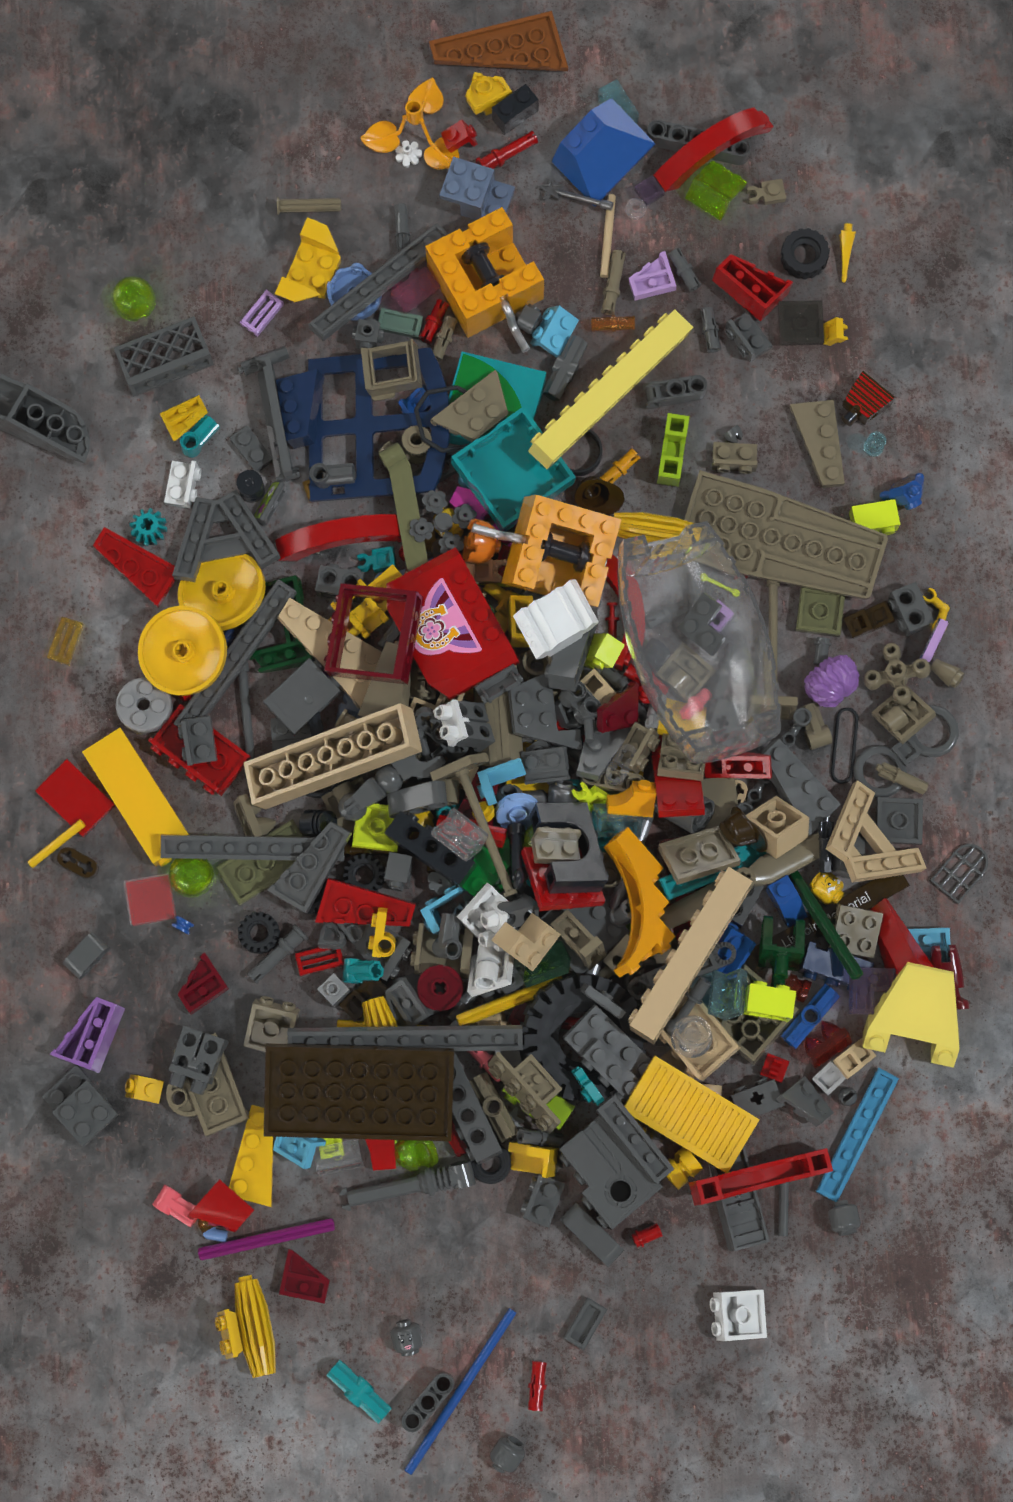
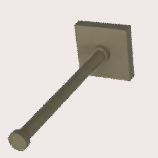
(788, 704)
(460, 769)

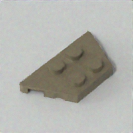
(475, 410)

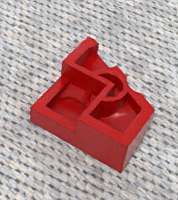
(222, 1208)

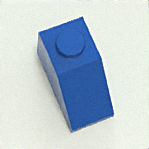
(786, 901)

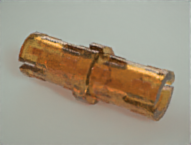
(613, 323)

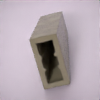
(385, 694)

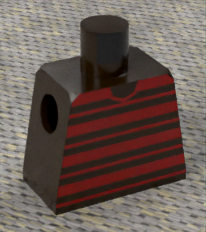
(865, 400)

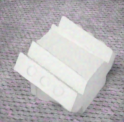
(556, 620)

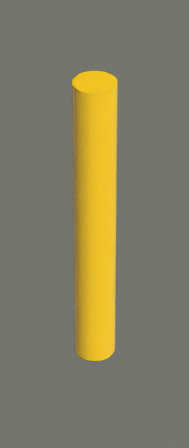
(55, 844)

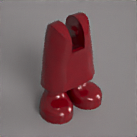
(952, 965)

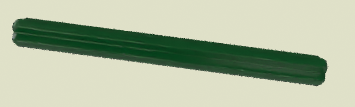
(826, 926)

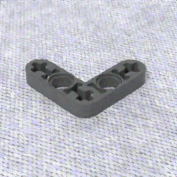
(452, 753)

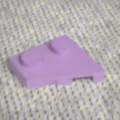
(653, 279)

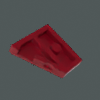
(202, 986)

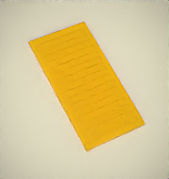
(690, 1114)

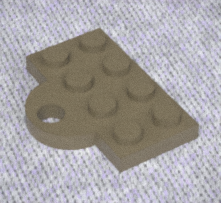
(218, 1106)

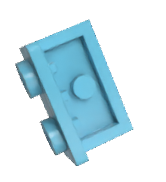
(554, 330)

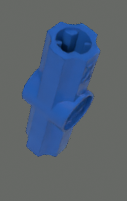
(800, 1027)

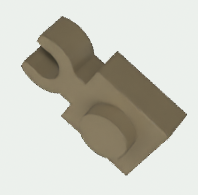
(770, 192)

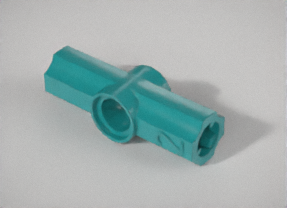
(359, 1391)

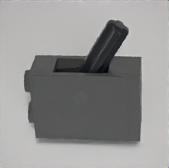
(303, 698)

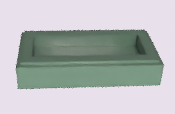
(400, 323)

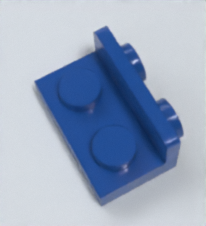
(743, 947)

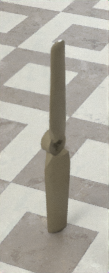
(762, 872)

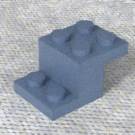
(475, 189)

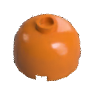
(477, 547)

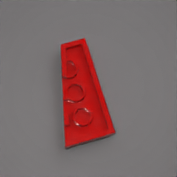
(139, 566)

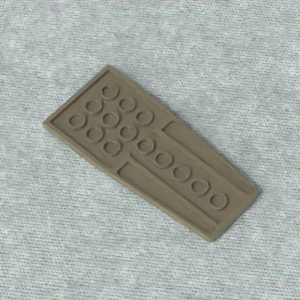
(788, 539)

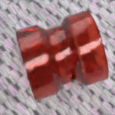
(800, 986)

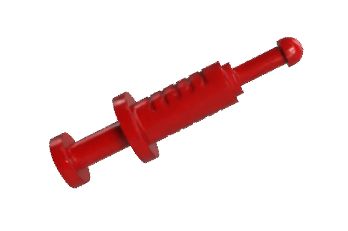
(612, 620)

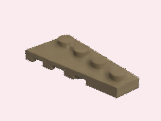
(821, 439)

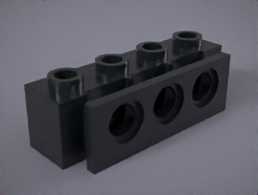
(399, 833)

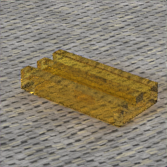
(51, 655)

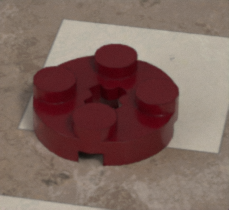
(440, 974)

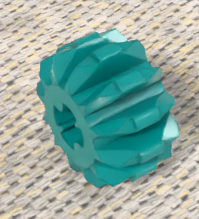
(140, 530)

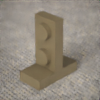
(580, 940)

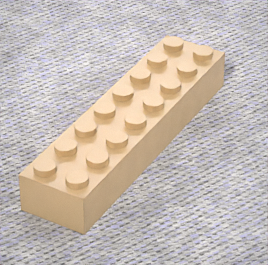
(332, 756)
(690, 956)

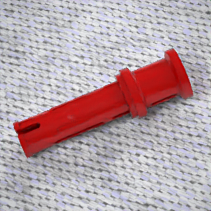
(498, 157)

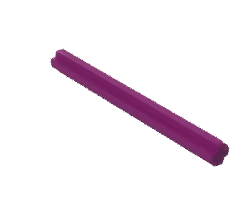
(266, 1239)

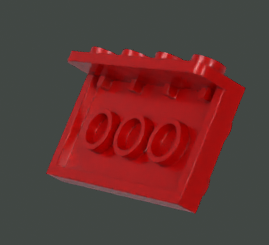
(215, 774)

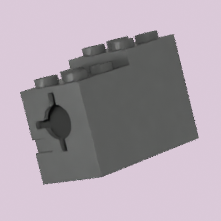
(609, 1170)

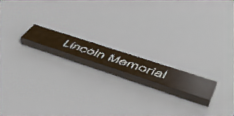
(863, 898)

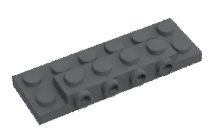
(608, 1052)

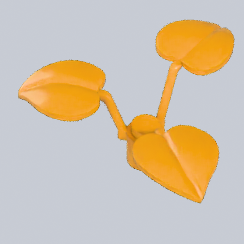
(425, 98)

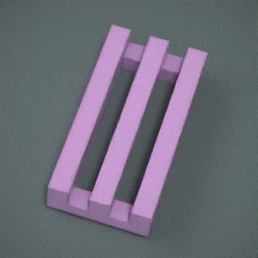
(251, 327)

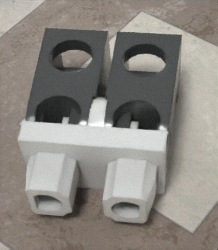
(463, 726)
(513, 913)

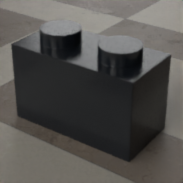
(515, 109)

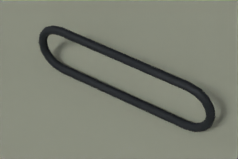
(853, 748)

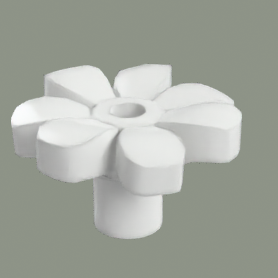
(408, 153)

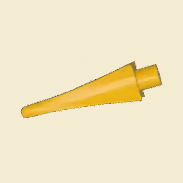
(846, 242)

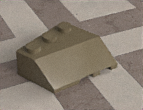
(753, 1032)

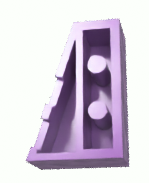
(91, 1036)

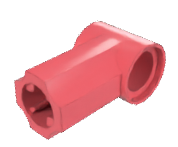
(173, 1204)

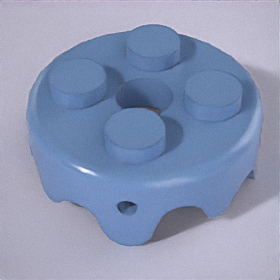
(344, 281)

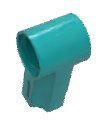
(200, 435)
(359, 970)

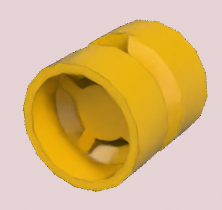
(684, 1166)

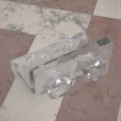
(460, 835)

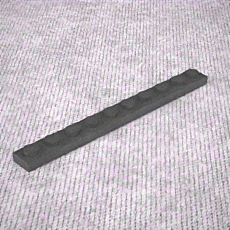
(454, 1037)

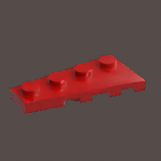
(355, 904)

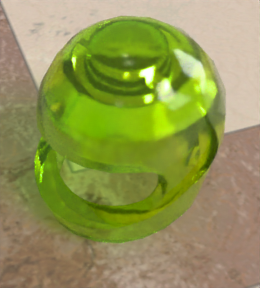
(413, 1154)

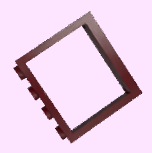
(407, 635)

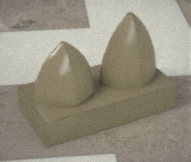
(246, 813)

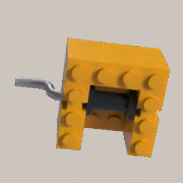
(485, 275)
(557, 545)

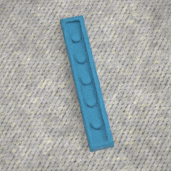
(857, 1134)

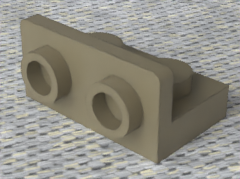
(734, 457)
(555, 844)

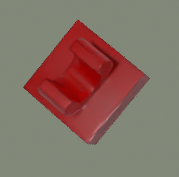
(774, 1068)

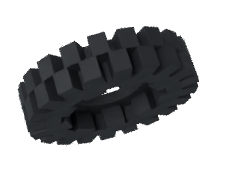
(551, 1010)

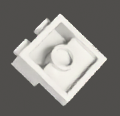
(738, 1315)

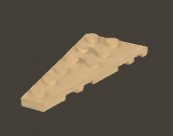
(313, 633)

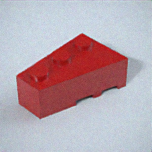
(750, 286)

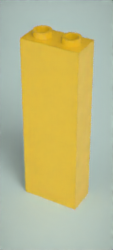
(134, 793)

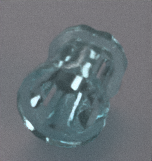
(878, 438)

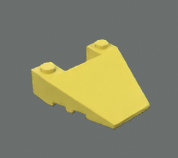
(919, 1008)

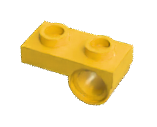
(379, 922)

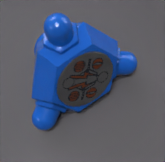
(906, 491)

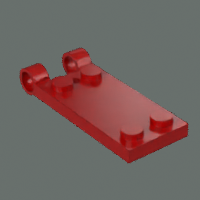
(676, 795)

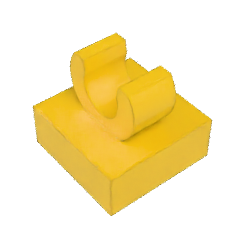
(834, 331)

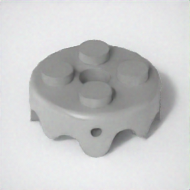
(148, 720)

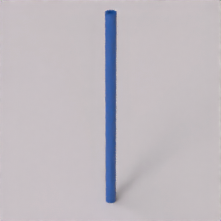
(460, 1391)

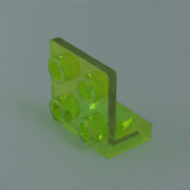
(715, 189)

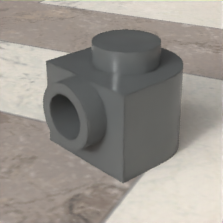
(528, 318)

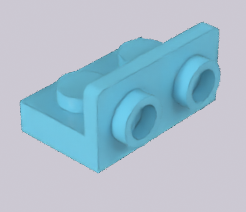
(298, 1149)

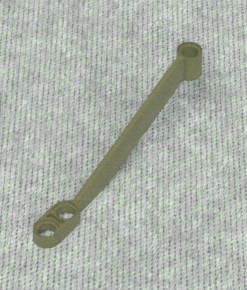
(405, 503)

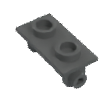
(498, 684)

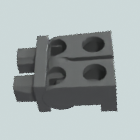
(197, 1058)

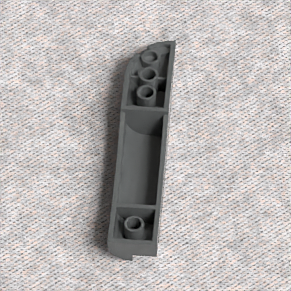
(42, 420)

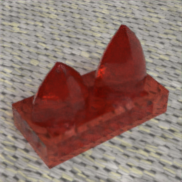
(835, 1041)

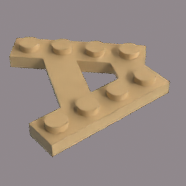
(886, 861)

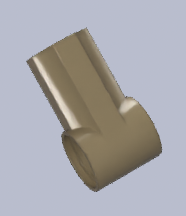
(816, 732)

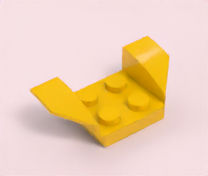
(312, 265)

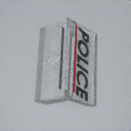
(338, 1157)

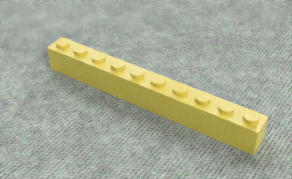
(610, 389)

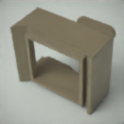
(387, 389)

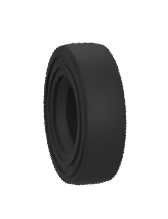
(496, 1176)

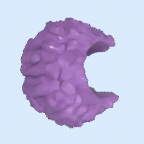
(832, 681)

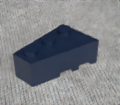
(299, 406)
(826, 966)

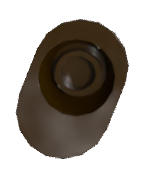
(599, 495)
(742, 831)

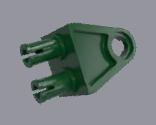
(781, 958)

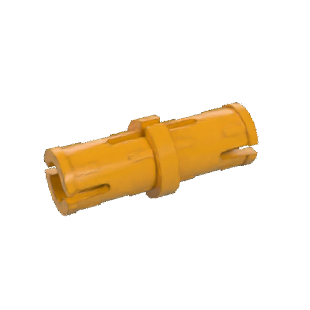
(621, 466)

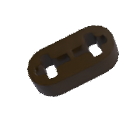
(81, 858)

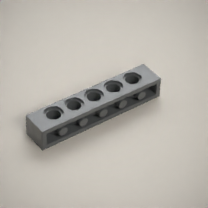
(489, 1146)

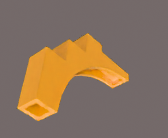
(647, 903)

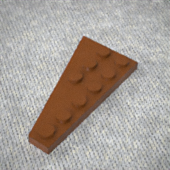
(514, 44)

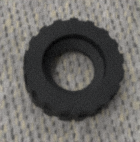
(800, 237)

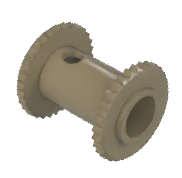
(413, 445)

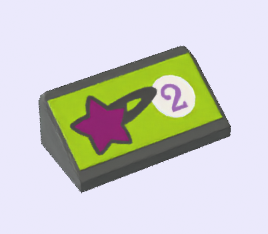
(270, 502)

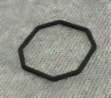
(433, 391)

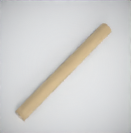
(607, 239)

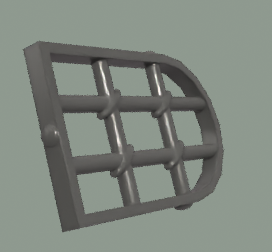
(961, 880)

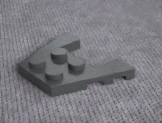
(535, 716)

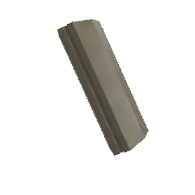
(506, 744)

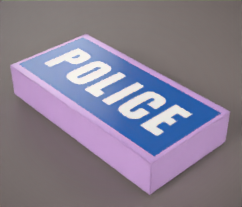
(934, 639)

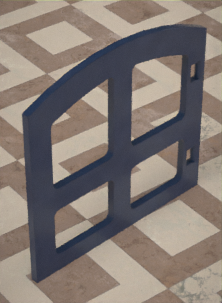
(365, 425)

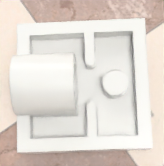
(479, 904)

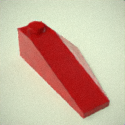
(896, 941)

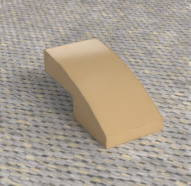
(853, 1059)

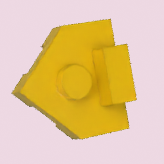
(486, 92)

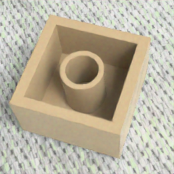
(780, 825)

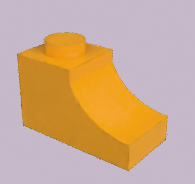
(635, 801)

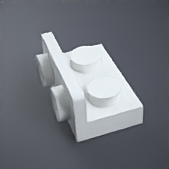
(182, 484)

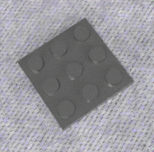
(597, 922)

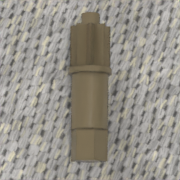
(898, 776)

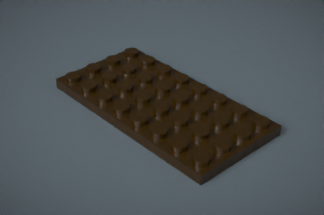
(358, 1092)

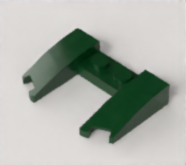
(291, 653)

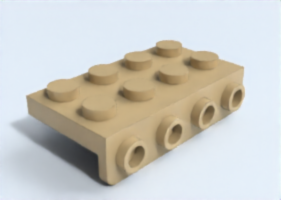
(721, 1049)

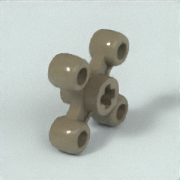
(897, 674)

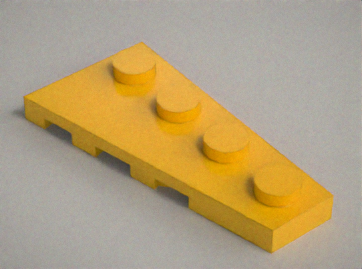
(254, 1163)

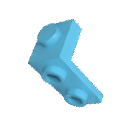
(497, 775)
(430, 913)

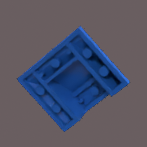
(601, 150)

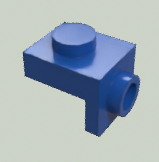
(408, 404)

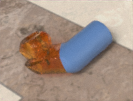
(211, 1233)

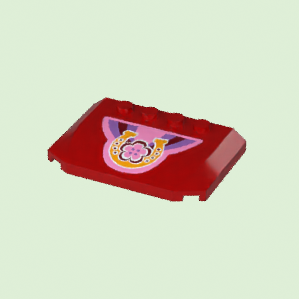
(457, 631)

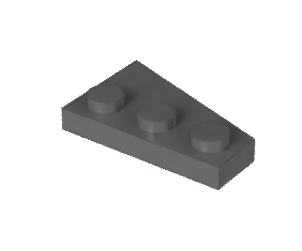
(599, 754)

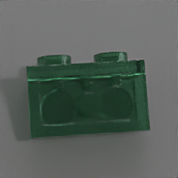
(553, 965)

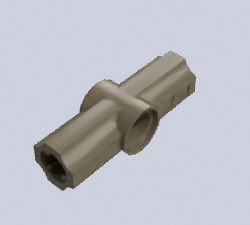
(487, 1094)

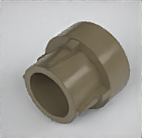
(526, 660)

